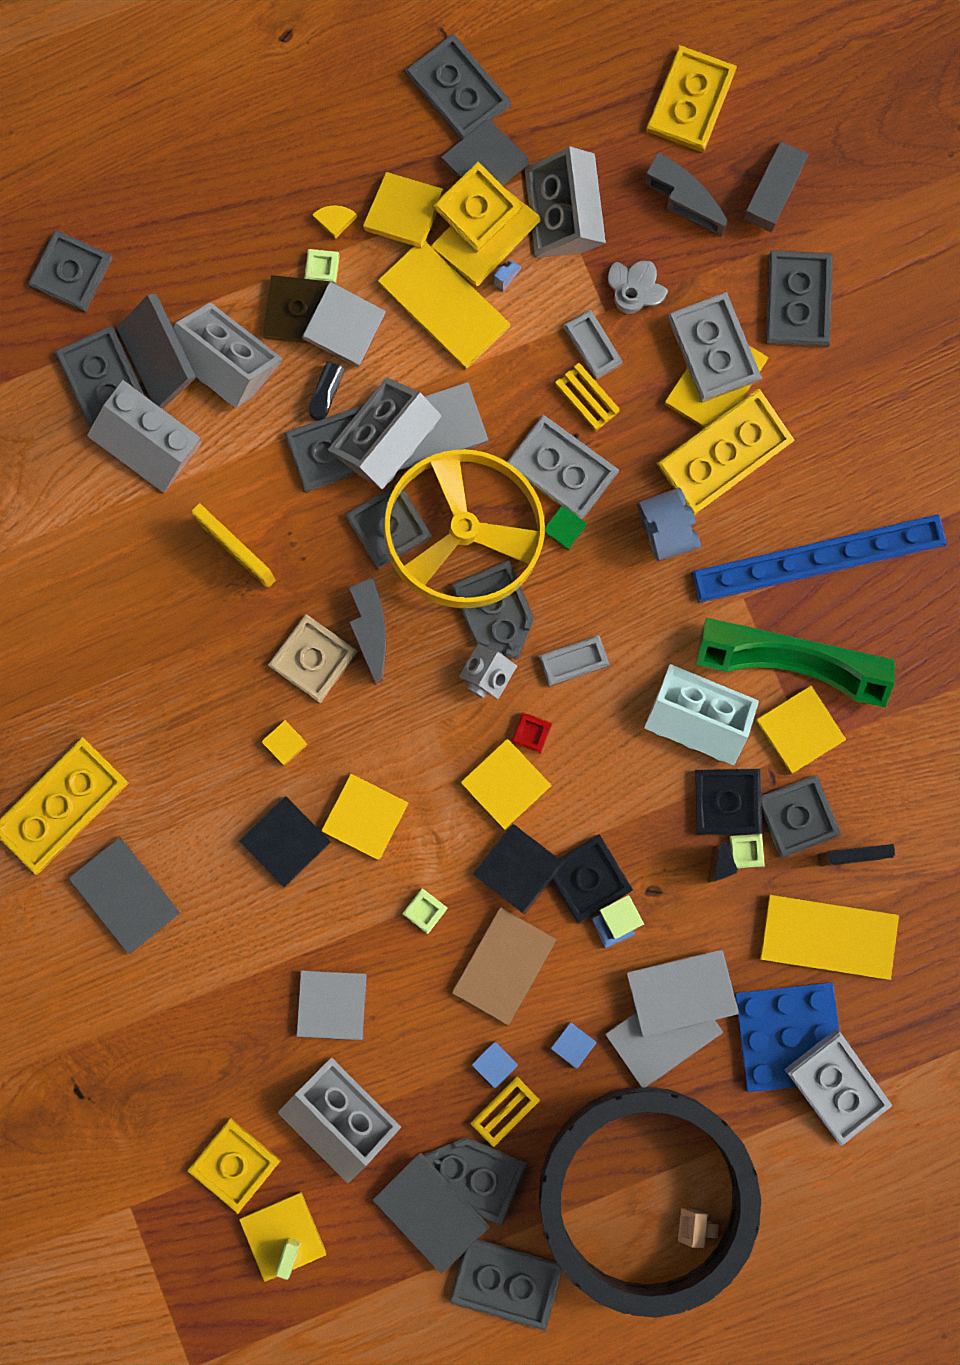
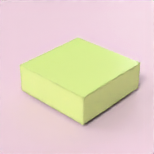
(322, 265)
(747, 850)
(425, 911)
(621, 917)
(288, 1258)

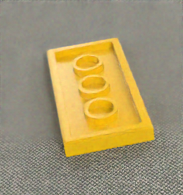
(444, 304)
(726, 451)
(60, 805)
(829, 937)

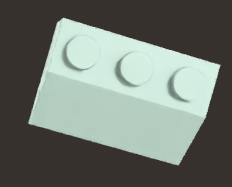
(702, 715)

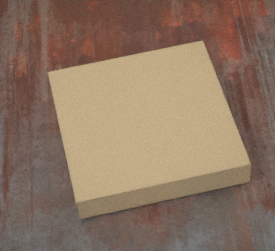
(313, 658)

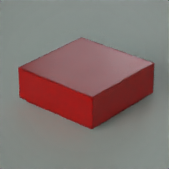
(531, 733)

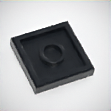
(728, 801)
(285, 841)
(856, 855)
(518, 869)
(590, 879)

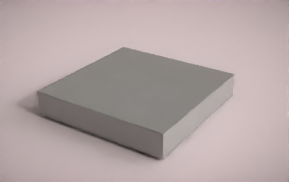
(344, 324)
(331, 1005)

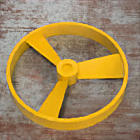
(465, 528)

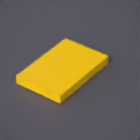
(691, 98)
(478, 265)
(686, 400)
(233, 546)

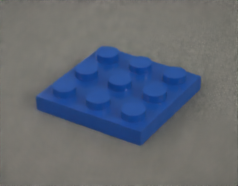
(780, 1028)

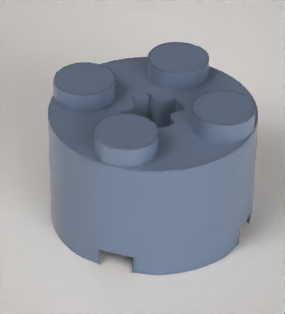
(668, 524)

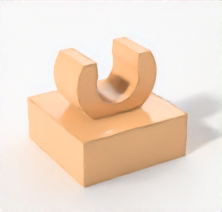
(695, 1228)

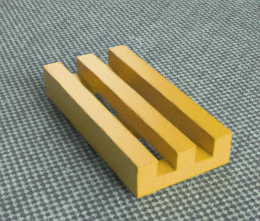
(570, 377)
(525, 1091)

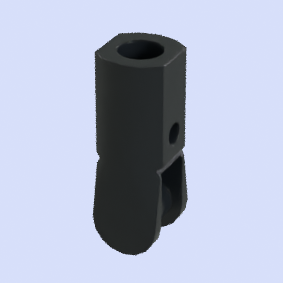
(325, 390)

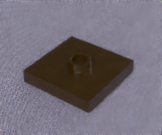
(291, 307)

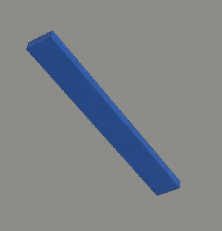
(819, 558)

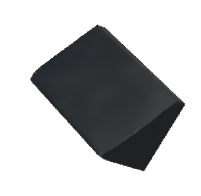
(721, 863)

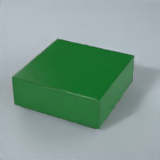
(565, 527)

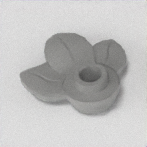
(638, 283)

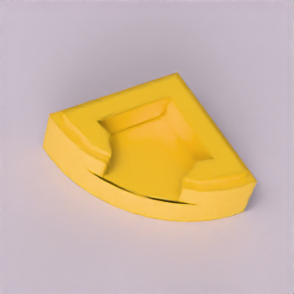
(334, 219)

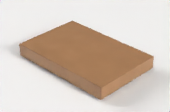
(504, 966)

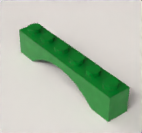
(854, 673)

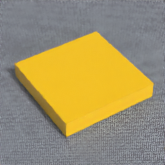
(477, 206)
(403, 210)
(801, 730)
(506, 784)
(365, 817)
(234, 1165)
(274, 1225)

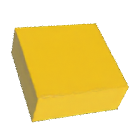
(284, 742)

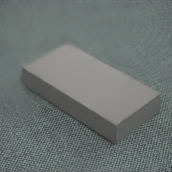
(593, 344)
(574, 661)

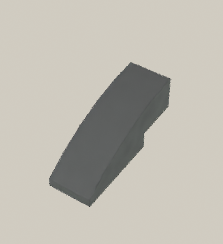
(776, 186)
(686, 194)
(370, 627)

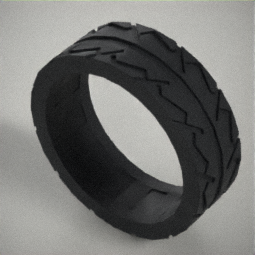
(702, 1282)

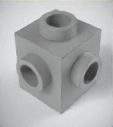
(487, 672)

